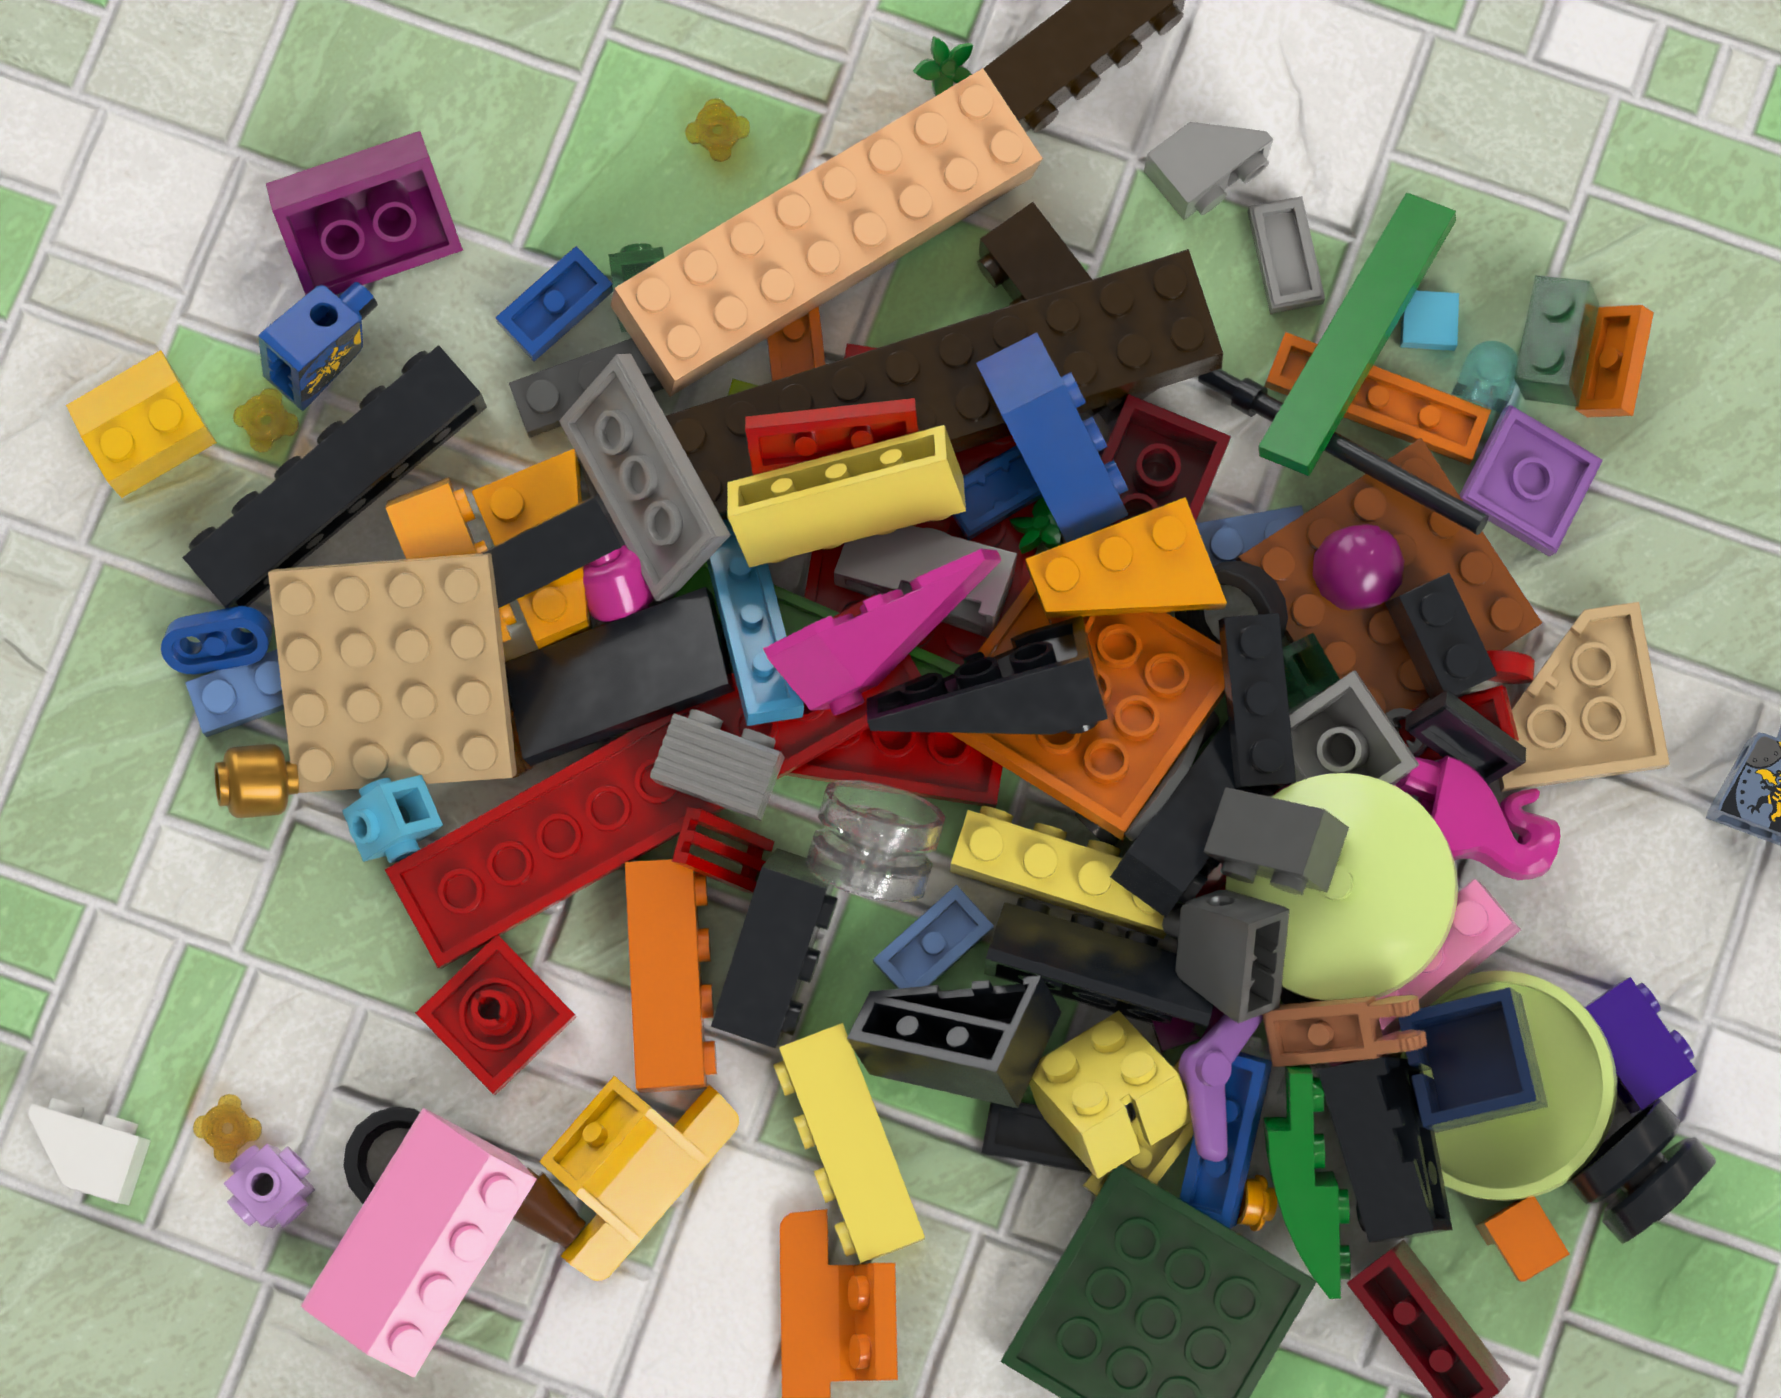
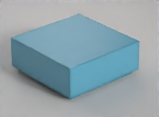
(1431, 321)

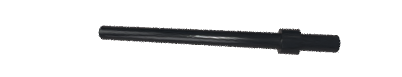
(1253, 399)

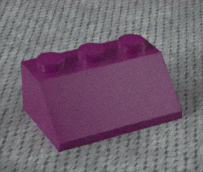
(364, 215)

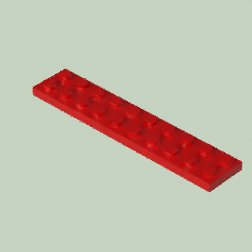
(584, 825)

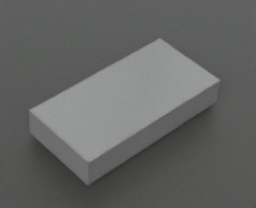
(1286, 255)

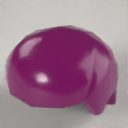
(1358, 567)

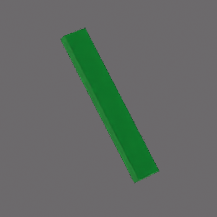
(1357, 334)

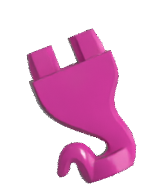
(1477, 824)

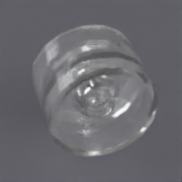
(875, 841)

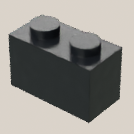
(1441, 637)

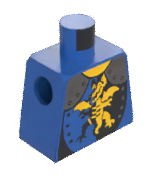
(314, 341)

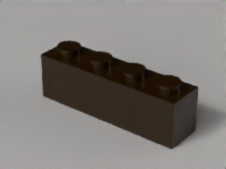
(1071, 52)
(1032, 262)

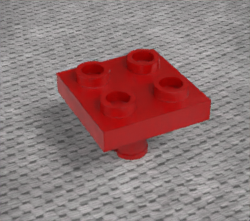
(496, 1014)

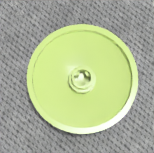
(1385, 900)
(1548, 1145)

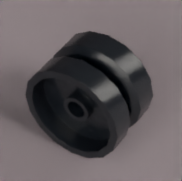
(1648, 1179)

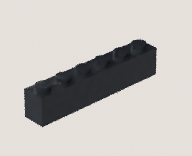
(336, 478)

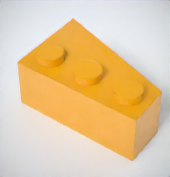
(522, 502)
(435, 524)
(1130, 567)

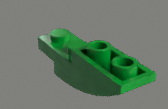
(1308, 1199)

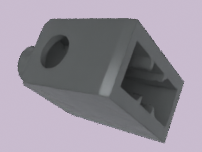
(1231, 951)

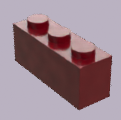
(1427, 1327)

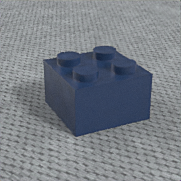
(1478, 1060)

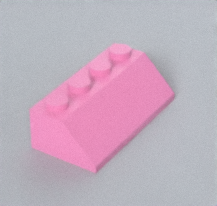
(419, 1242)

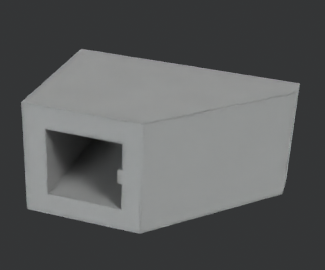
(1203, 161)

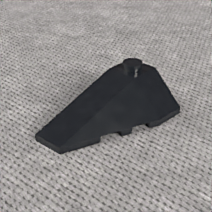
(1033, 689)

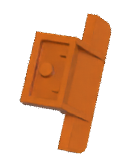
(833, 1317)

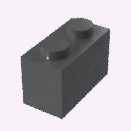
(1276, 841)

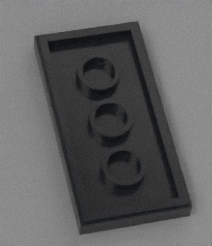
(618, 676)

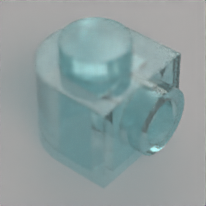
(1487, 376)

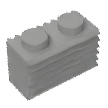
(717, 764)

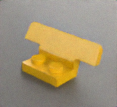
(632, 1168)

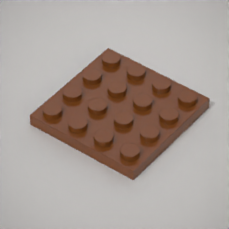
(1431, 548)

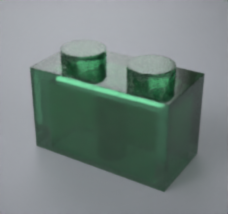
(1556, 340)

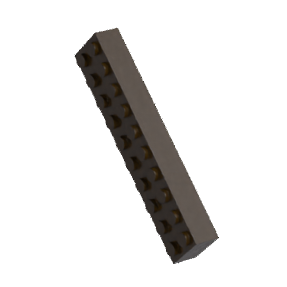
(1110, 332)

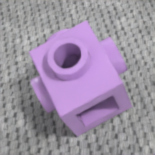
(289, 1189)

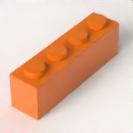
(667, 978)

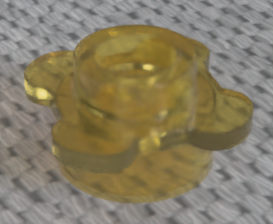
(717, 114)
(266, 404)
(211, 1128)

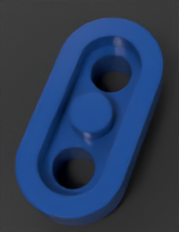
(221, 640)

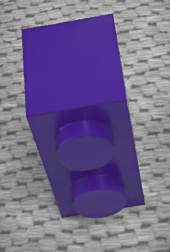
(1644, 1051)

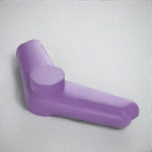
(1205, 1071)

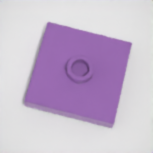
(1530, 480)

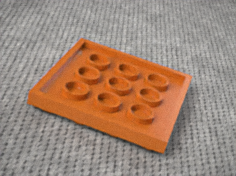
(1157, 694)

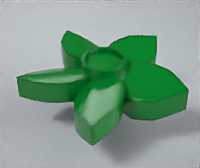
(946, 65)
(1038, 529)

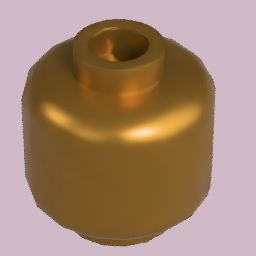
(255, 781)

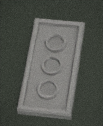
(644, 477)

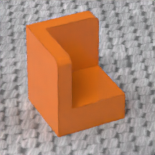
(1524, 1238)

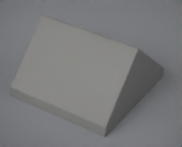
(1348, 734)

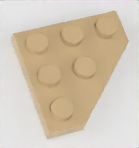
(1591, 705)

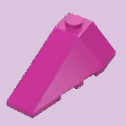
(848, 655)

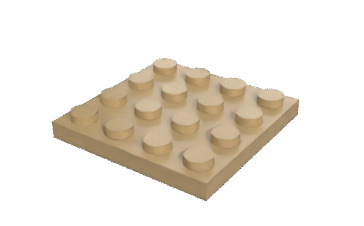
(393, 671)

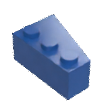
(1054, 439)

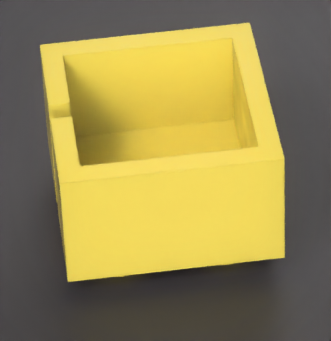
(1091, 1081)

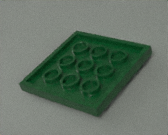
(1156, 1303)

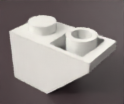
(90, 1155)

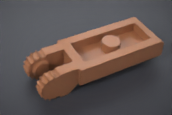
(1339, 1030)

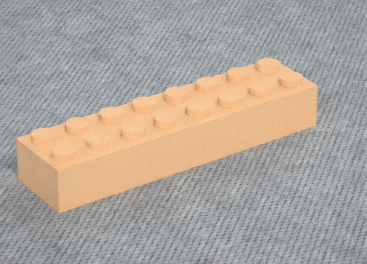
(825, 232)

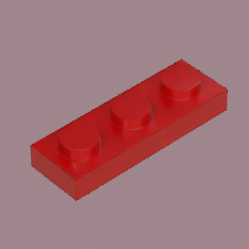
(810, 434)

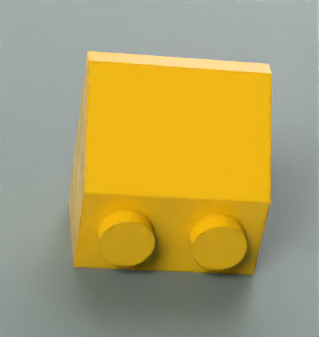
(140, 424)

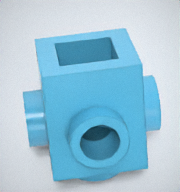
(392, 818)

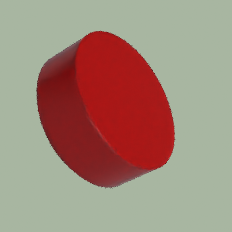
(1512, 667)

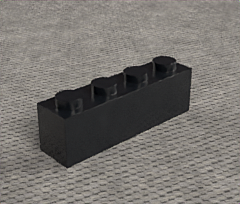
(1170, 850)

